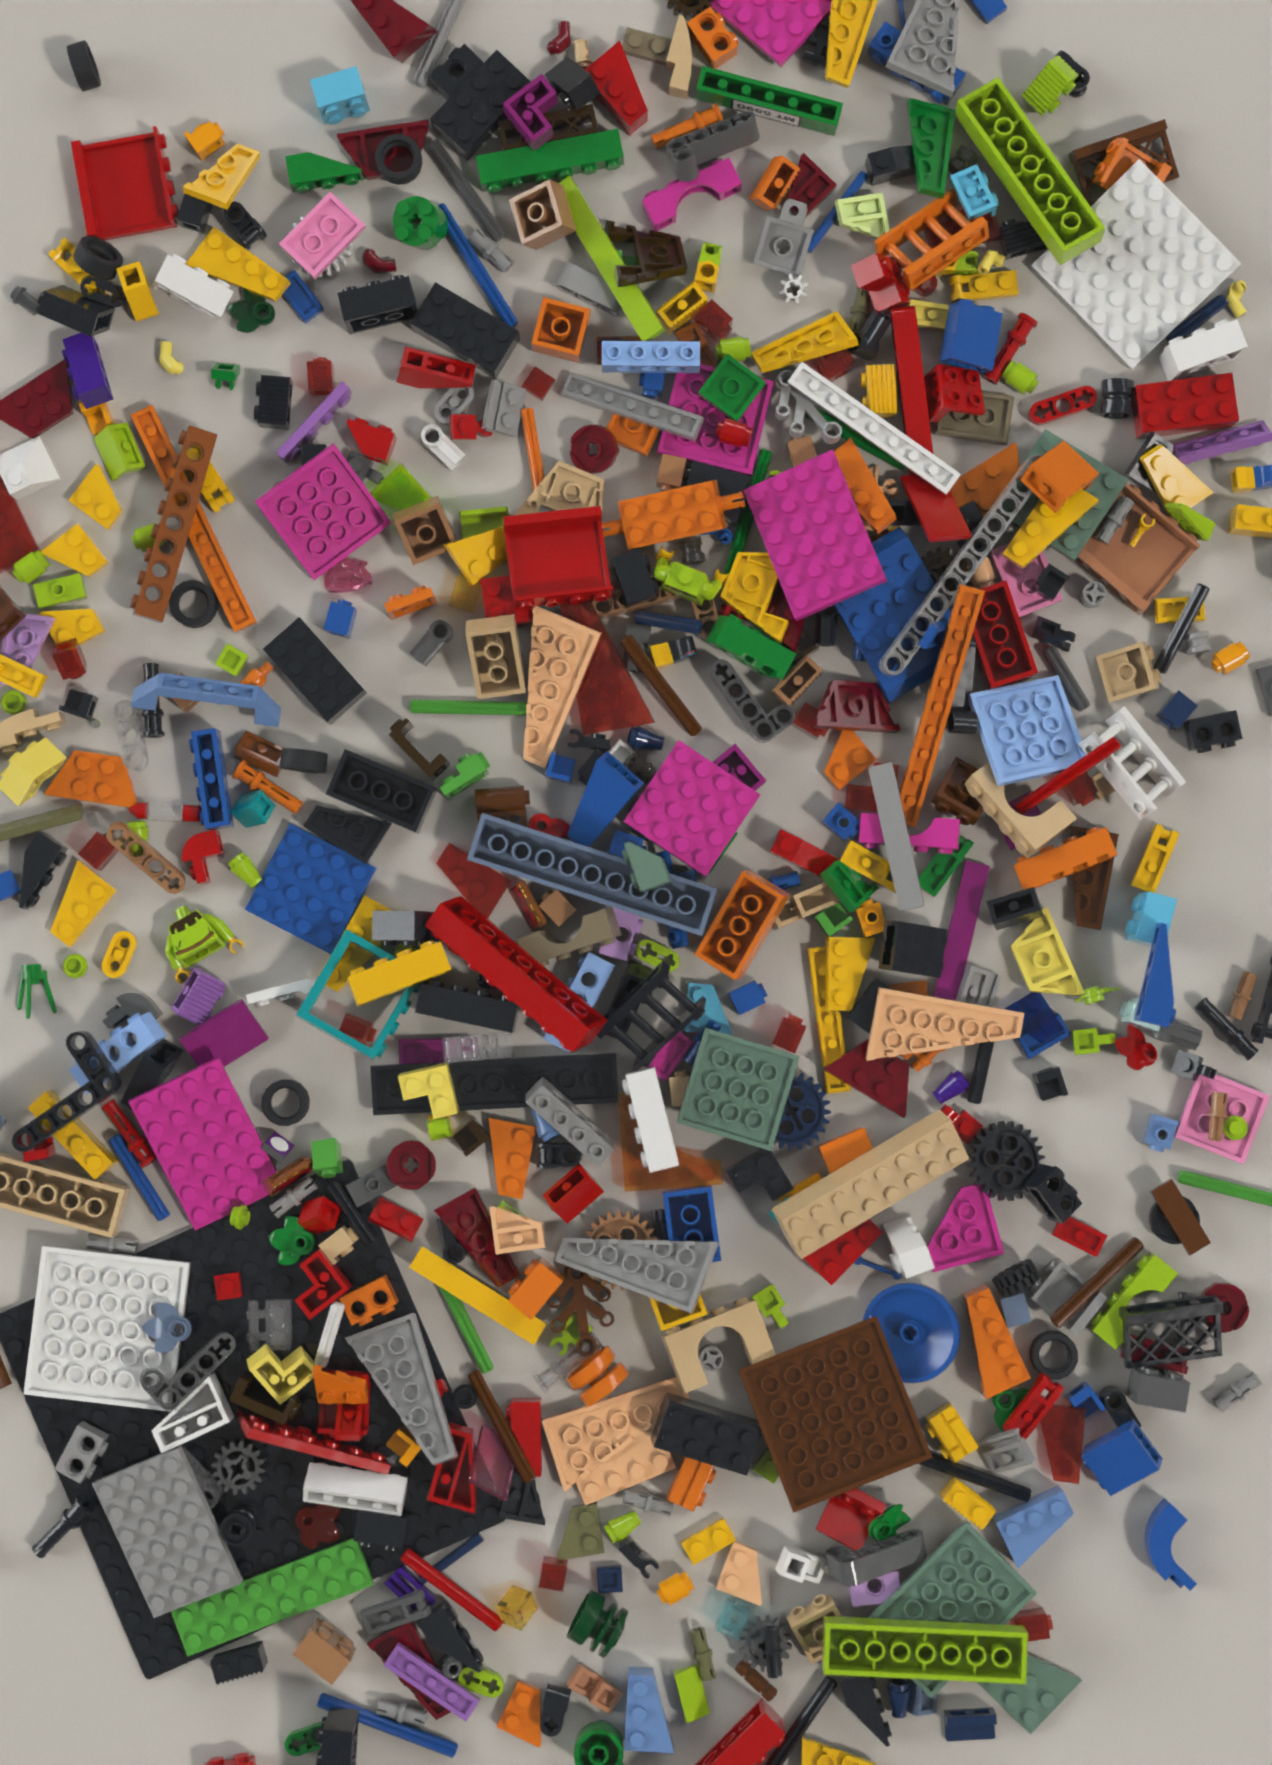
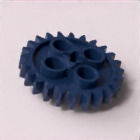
(811, 1100)

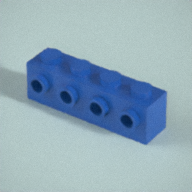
(881, 49)
(212, 779)

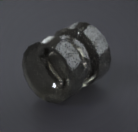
(964, 159)
(691, 550)
(640, 767)

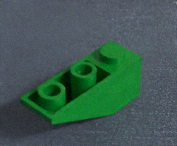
(314, 171)

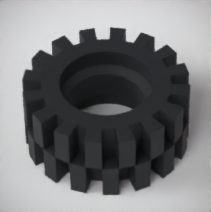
(1016, 1278)

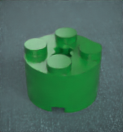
(407, 218)
(598, 1735)

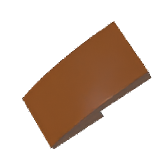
(693, 333)

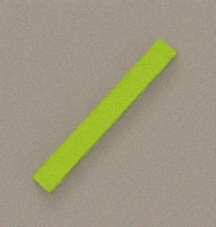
(606, 258)

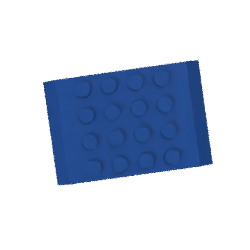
(882, 612)

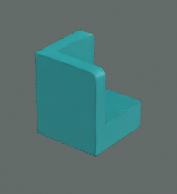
(253, 808)

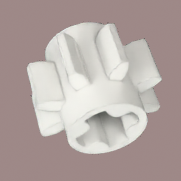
(797, 281)

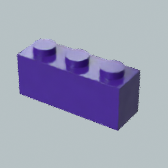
(86, 370)

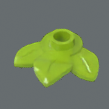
(1095, 994)

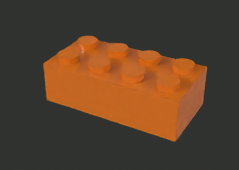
(742, 924)

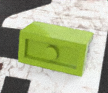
(119, 450)
(481, 520)

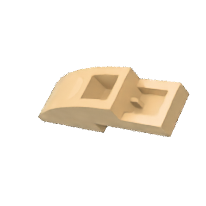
(26, 725)

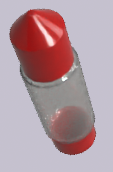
(166, 811)

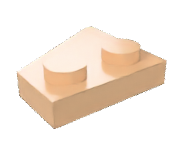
(515, 1232)
(741, 1574)

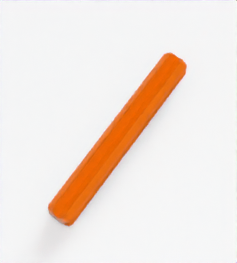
(532, 446)

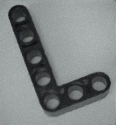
(74, 1100)

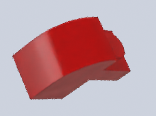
(198, 849)

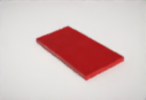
(935, 510)

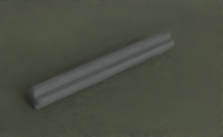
(466, 190)

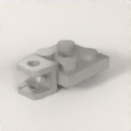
(788, 228)

